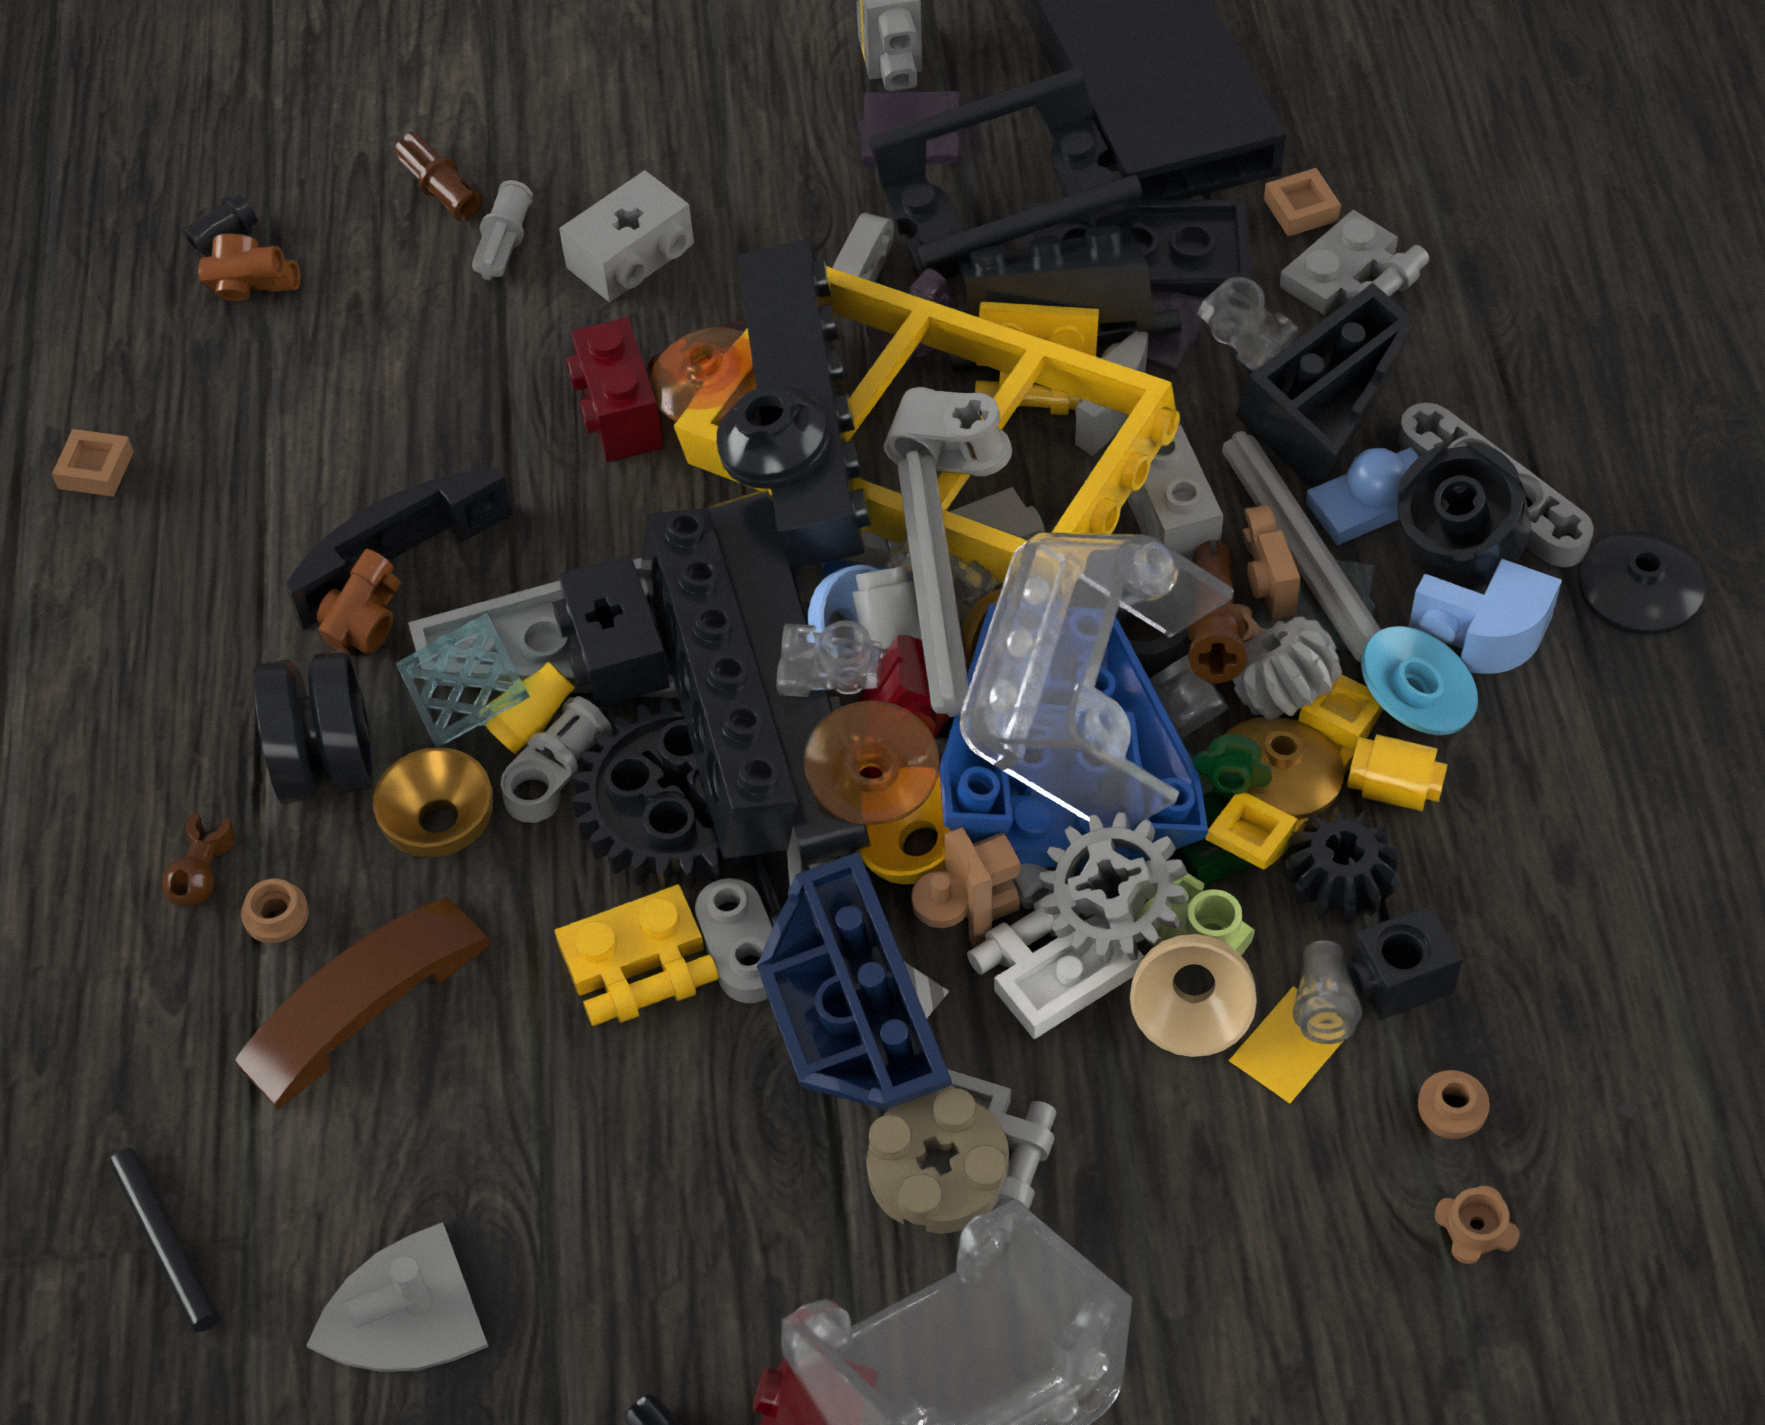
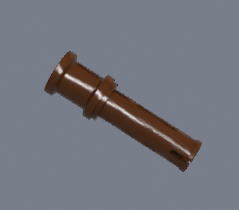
(1217, 643)

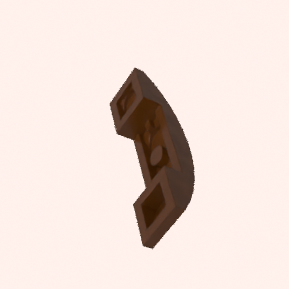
(352, 991)

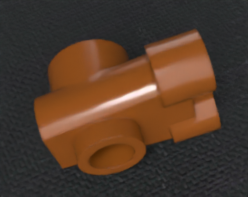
(243, 266)
(358, 612)

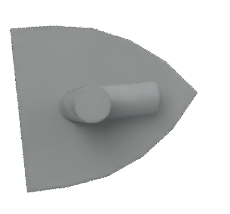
(402, 1309)

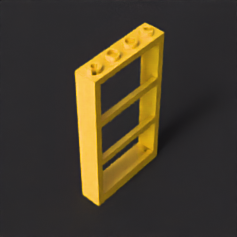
(1028, 361)

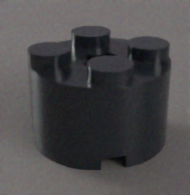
(1490, 509)

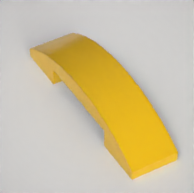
(1262, 831)

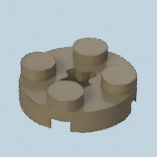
(945, 1122)

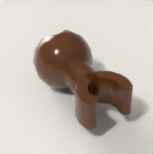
(190, 879)

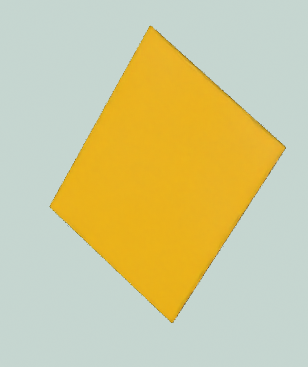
(1280, 1053)

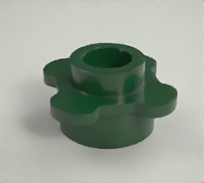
(1233, 765)

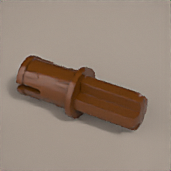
(439, 177)

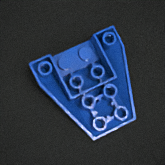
(995, 802)

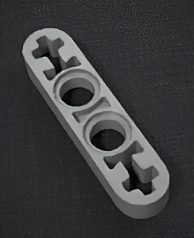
(1562, 514)

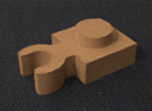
(1273, 569)

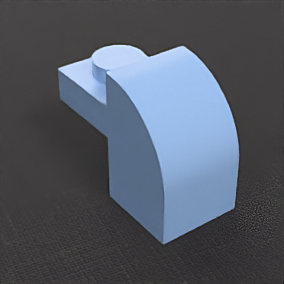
(1493, 628)

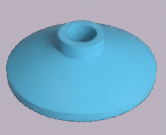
(1419, 680)

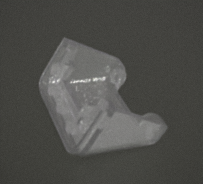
(1002, 1341)

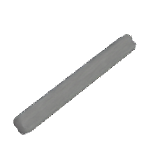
(1308, 550)
(933, 584)

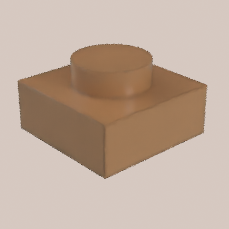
(1302, 202)
(92, 462)

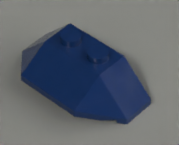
(847, 993)

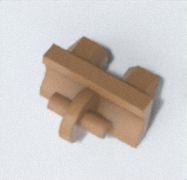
(972, 886)

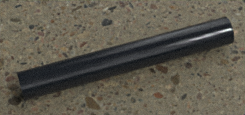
(164, 1240)

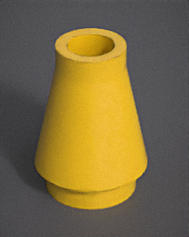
(519, 723)

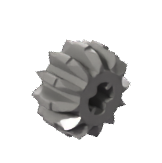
(1287, 668)

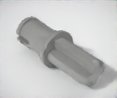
(502, 229)

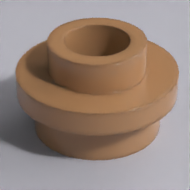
(269, 897)
(1447, 1120)

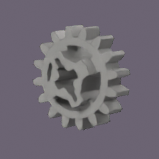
(1139, 882)

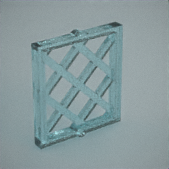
(478, 712)

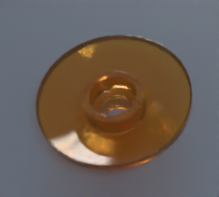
(703, 372)
(878, 737)

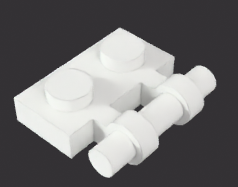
(1052, 981)

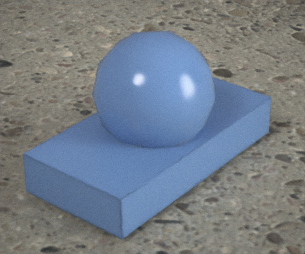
(1363, 496)

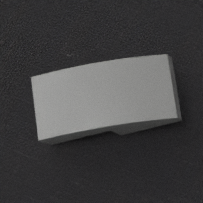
(1098, 423)

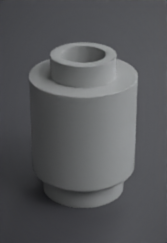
(887, 605)

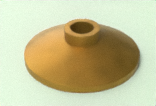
(1303, 765)

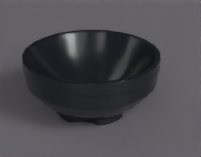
(776, 452)

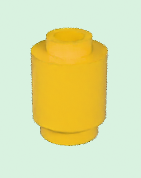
(1396, 772)

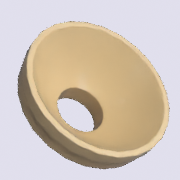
(1188, 1022)

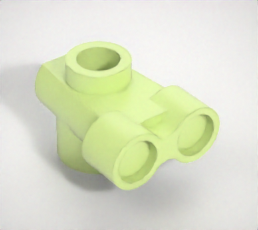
(1207, 914)

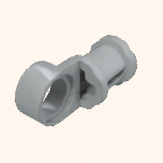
(552, 759)

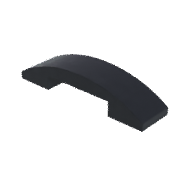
(394, 525)

